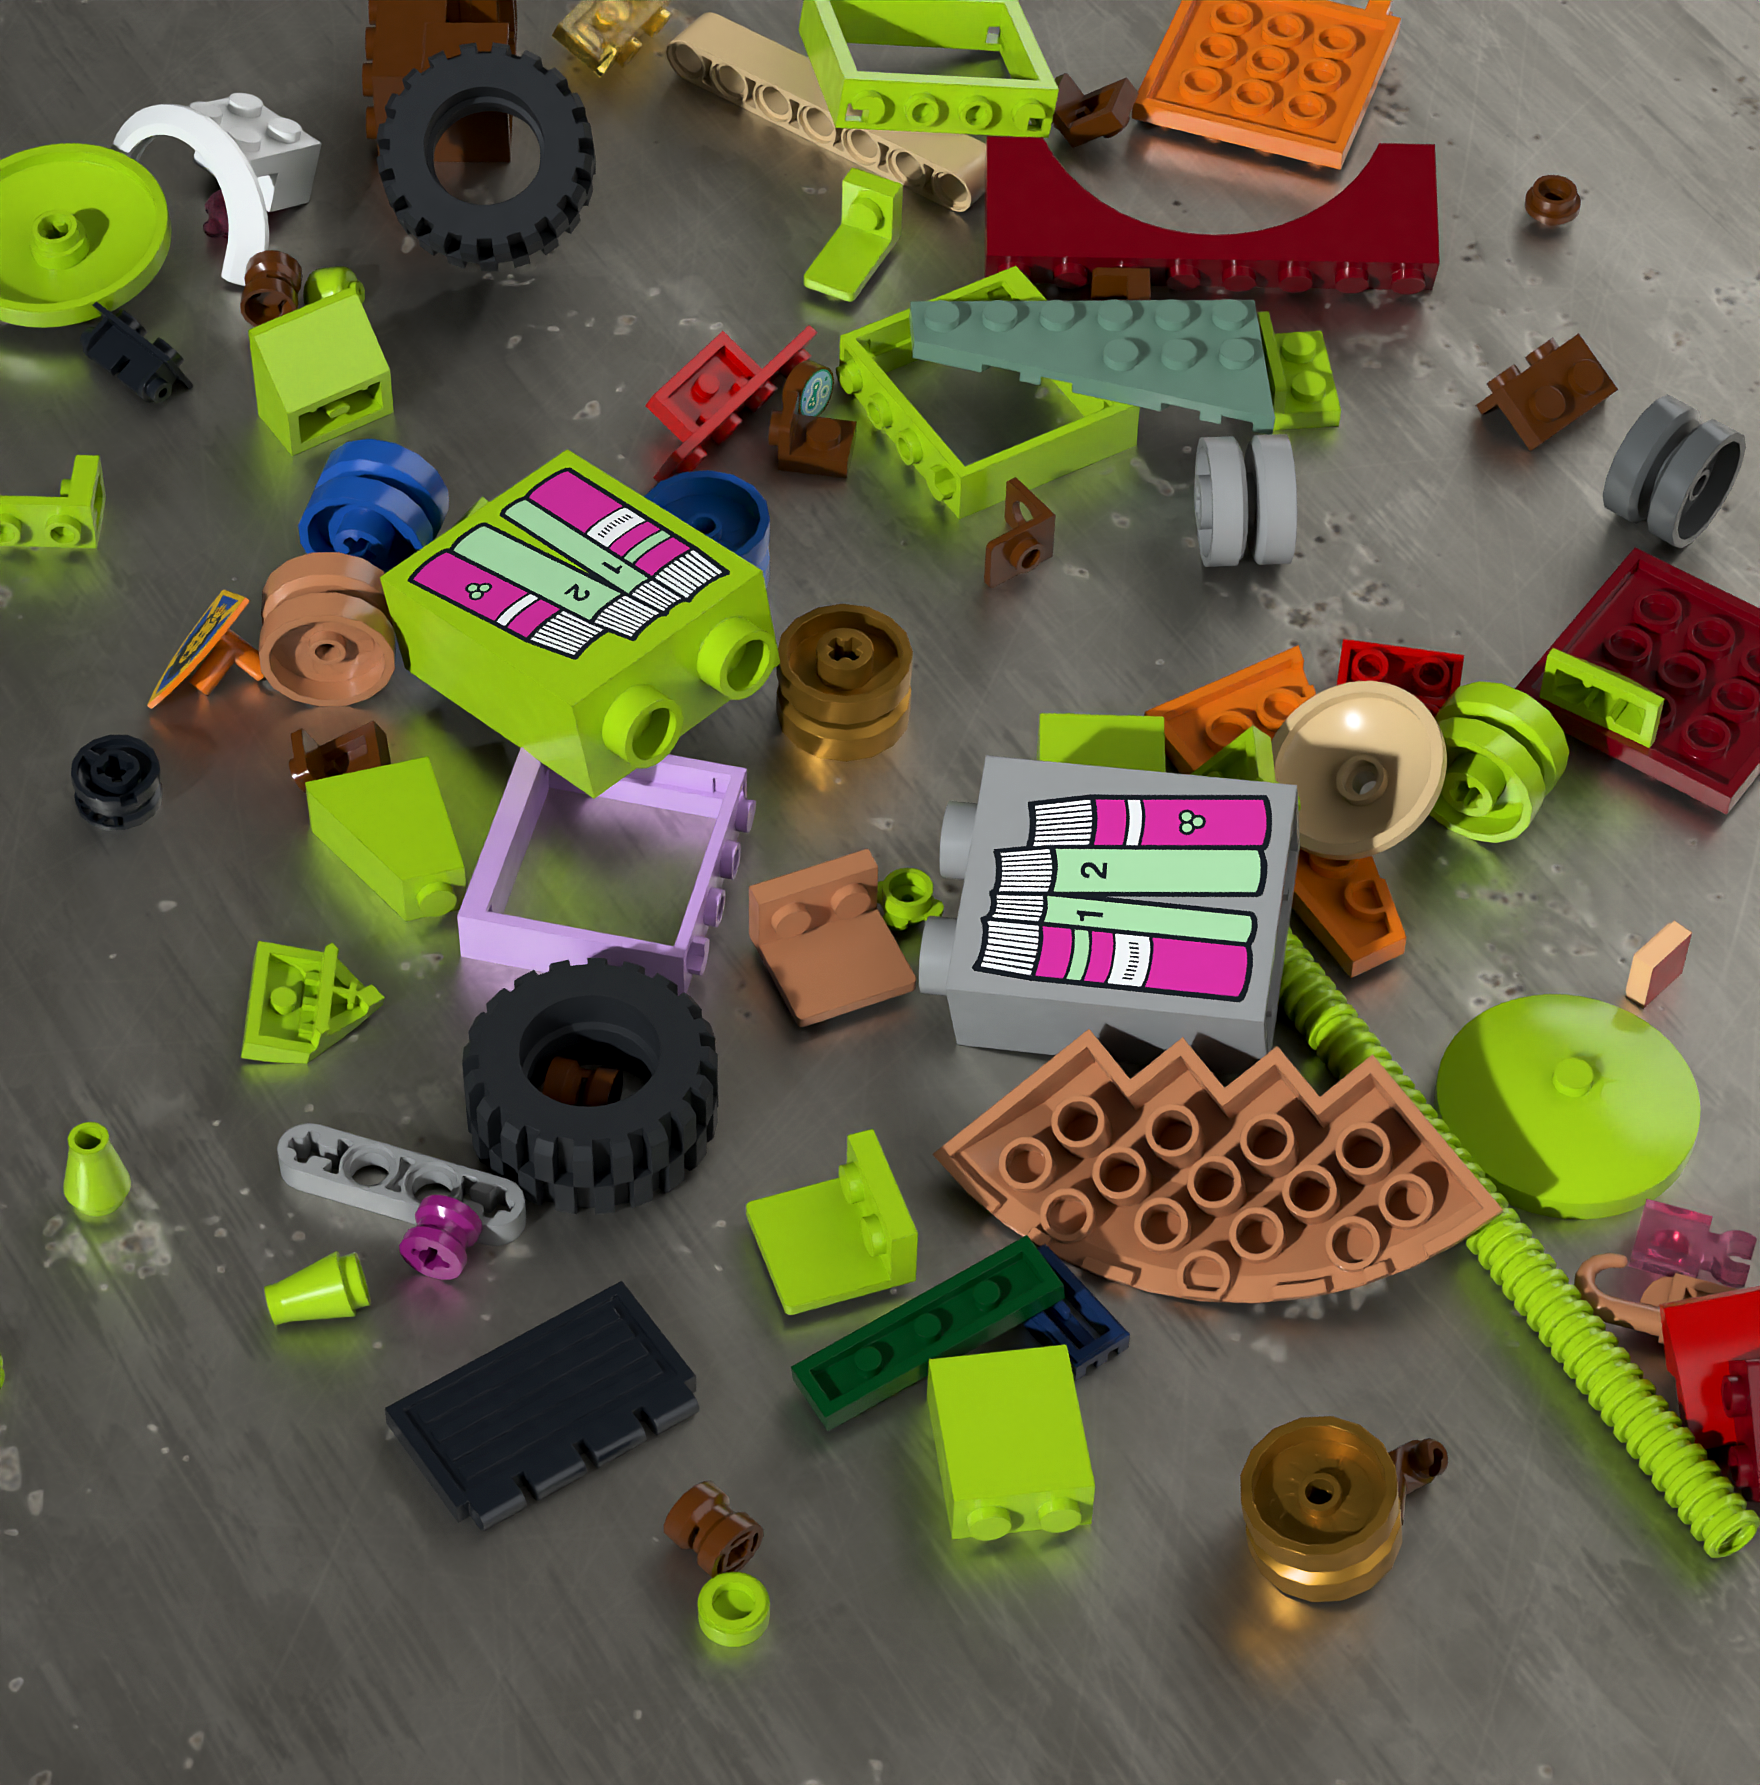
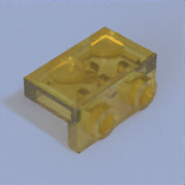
(610, 30)

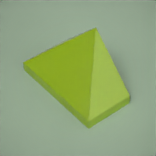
(1602, 697)

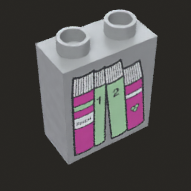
(1116, 911)

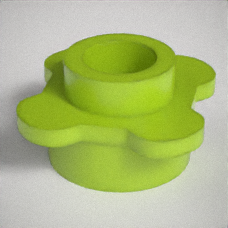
(907, 898)

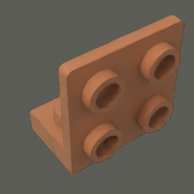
(827, 939)

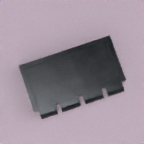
(543, 1403)

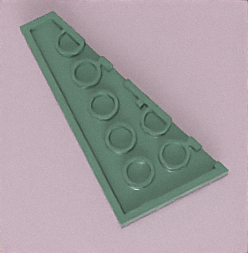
(1113, 350)

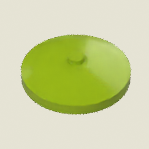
(76, 232)
(1569, 1105)

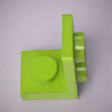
(863, 239)
(60, 521)

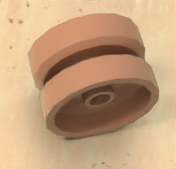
(326, 630)

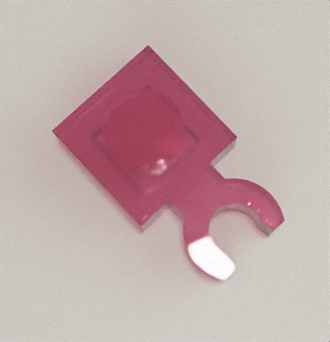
(1680, 1243)

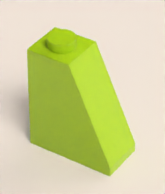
(392, 835)

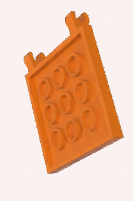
(1270, 73)

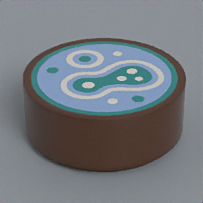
(814, 386)

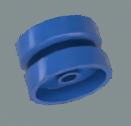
(374, 504)
(722, 510)

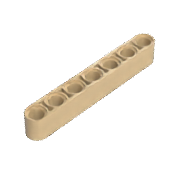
(786, 92)

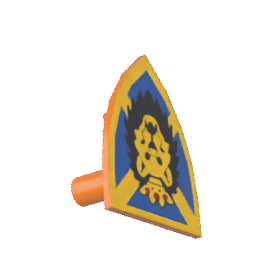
(210, 632)

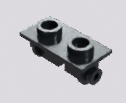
(151, 366)

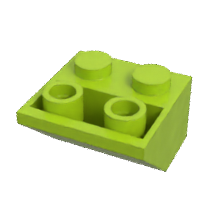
(319, 372)

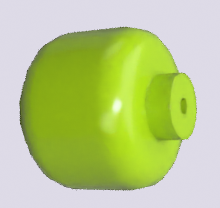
(330, 280)

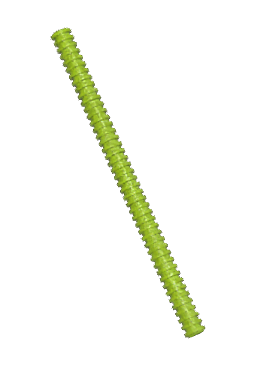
(1541, 1290)

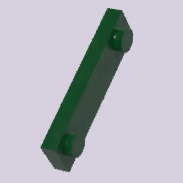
(935, 1324)

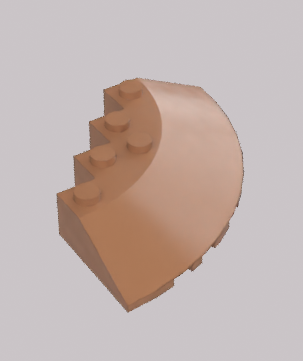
(1218, 1186)

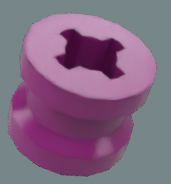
(441, 1236)

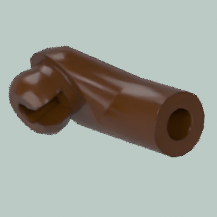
(1417, 1465)

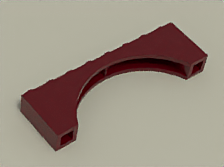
(1364, 238)

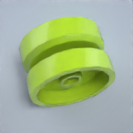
(1499, 761)

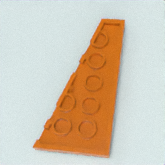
(1336, 899)

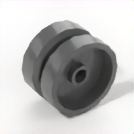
(1673, 471)

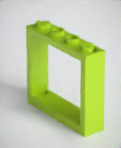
(923, 100)
(887, 345)

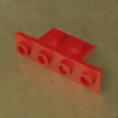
(711, 392)

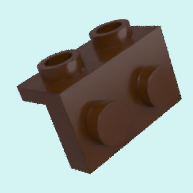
(1551, 392)

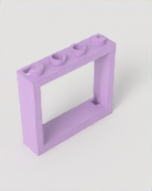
(530, 944)

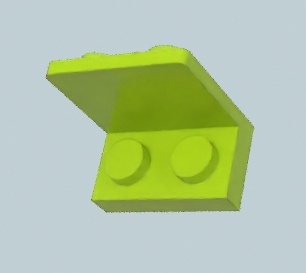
(838, 1234)

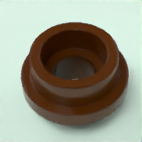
(1553, 200)

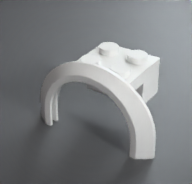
(249, 149)

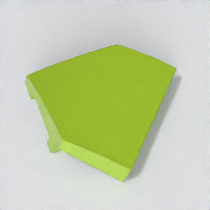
(302, 1003)

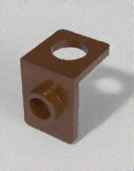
(1026, 543)

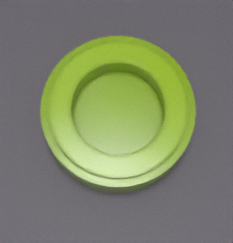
(733, 1609)

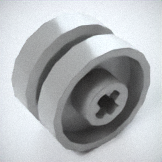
(1245, 500)

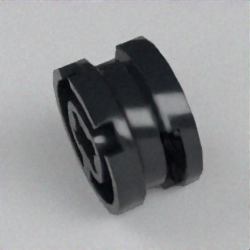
(113, 759)

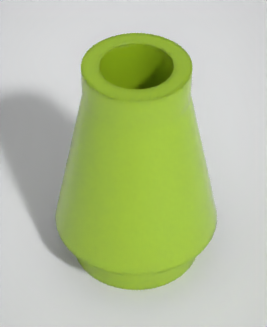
(94, 1172)
(320, 1291)

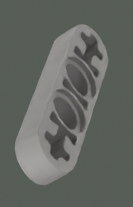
(407, 1173)

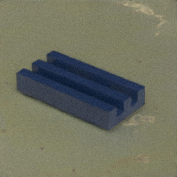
(1091, 1351)

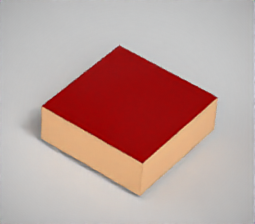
(1658, 964)

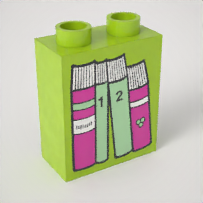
(582, 622)

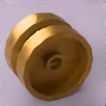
(844, 682)
(1321, 1508)

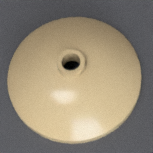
(1353, 738)

